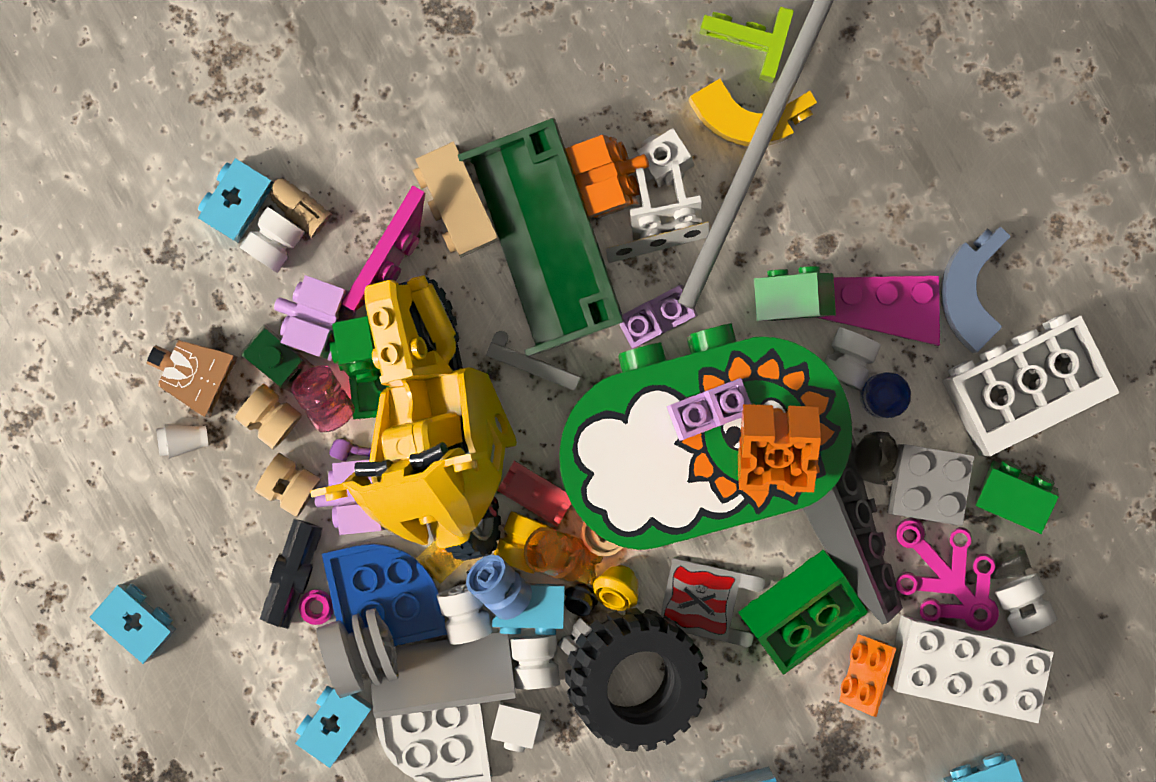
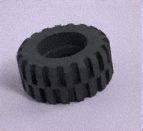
(662, 713)

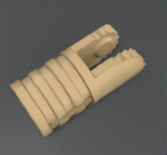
(299, 207)

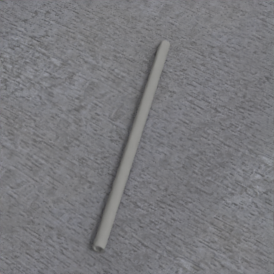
(754, 153)

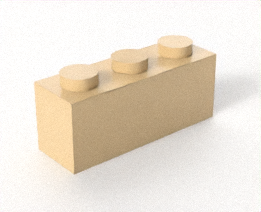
(455, 200)

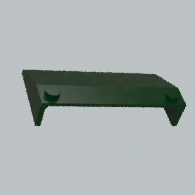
(546, 236)

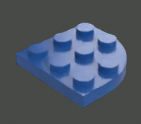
(390, 582)

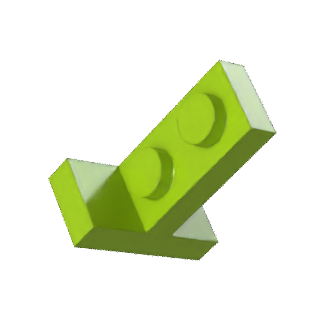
(752, 36)

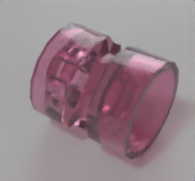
(323, 398)

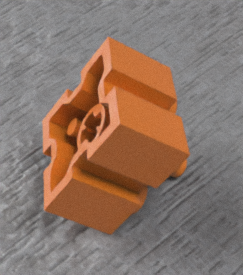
(602, 175)
(778, 448)

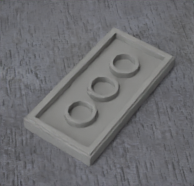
(446, 676)

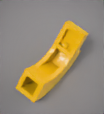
(737, 125)

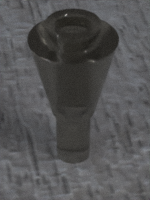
(1008, 564)

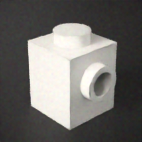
(517, 726)

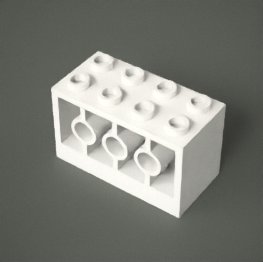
(1051, 392)
(970, 669)

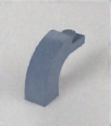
(959, 294)

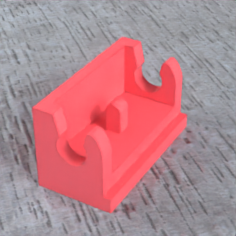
(535, 493)

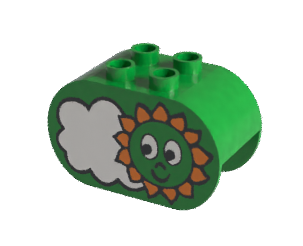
(649, 488)

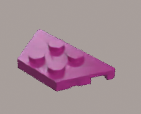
(396, 242)

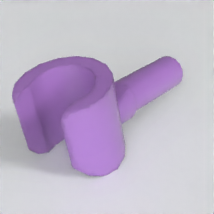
(342, 448)

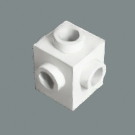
(665, 147)

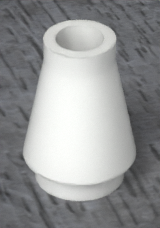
(180, 439)

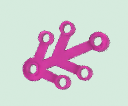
(949, 580)

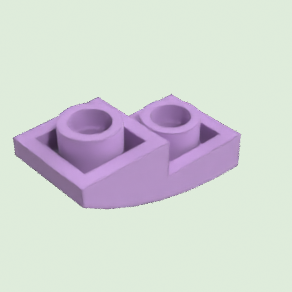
(655, 317)
(708, 409)

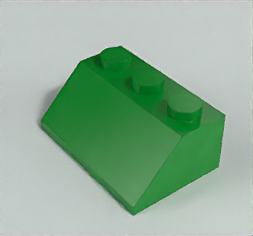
(803, 611)

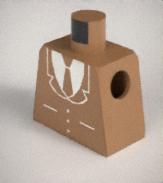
(193, 374)

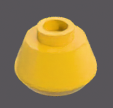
(617, 588)

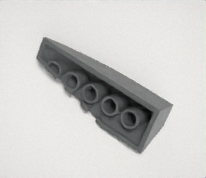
(850, 537)

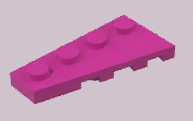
(890, 305)

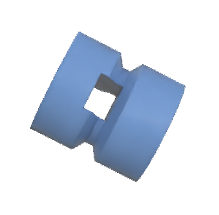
(499, 587)

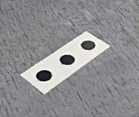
(657, 242)

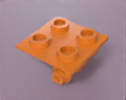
(867, 674)

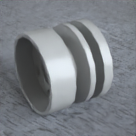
(357, 653)

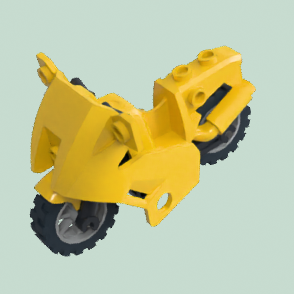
(428, 426)

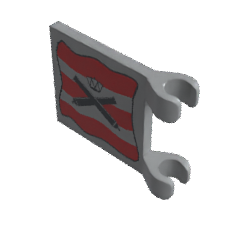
(704, 600)

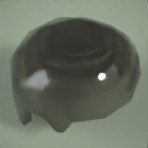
(876, 457)

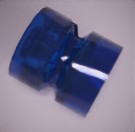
(885, 395)

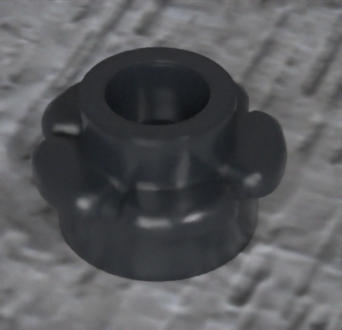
(580, 599)

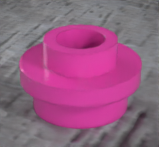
(305, 609)

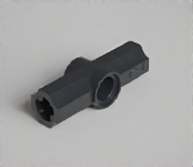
(291, 573)

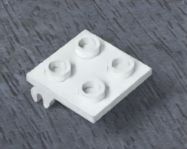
(659, 220)

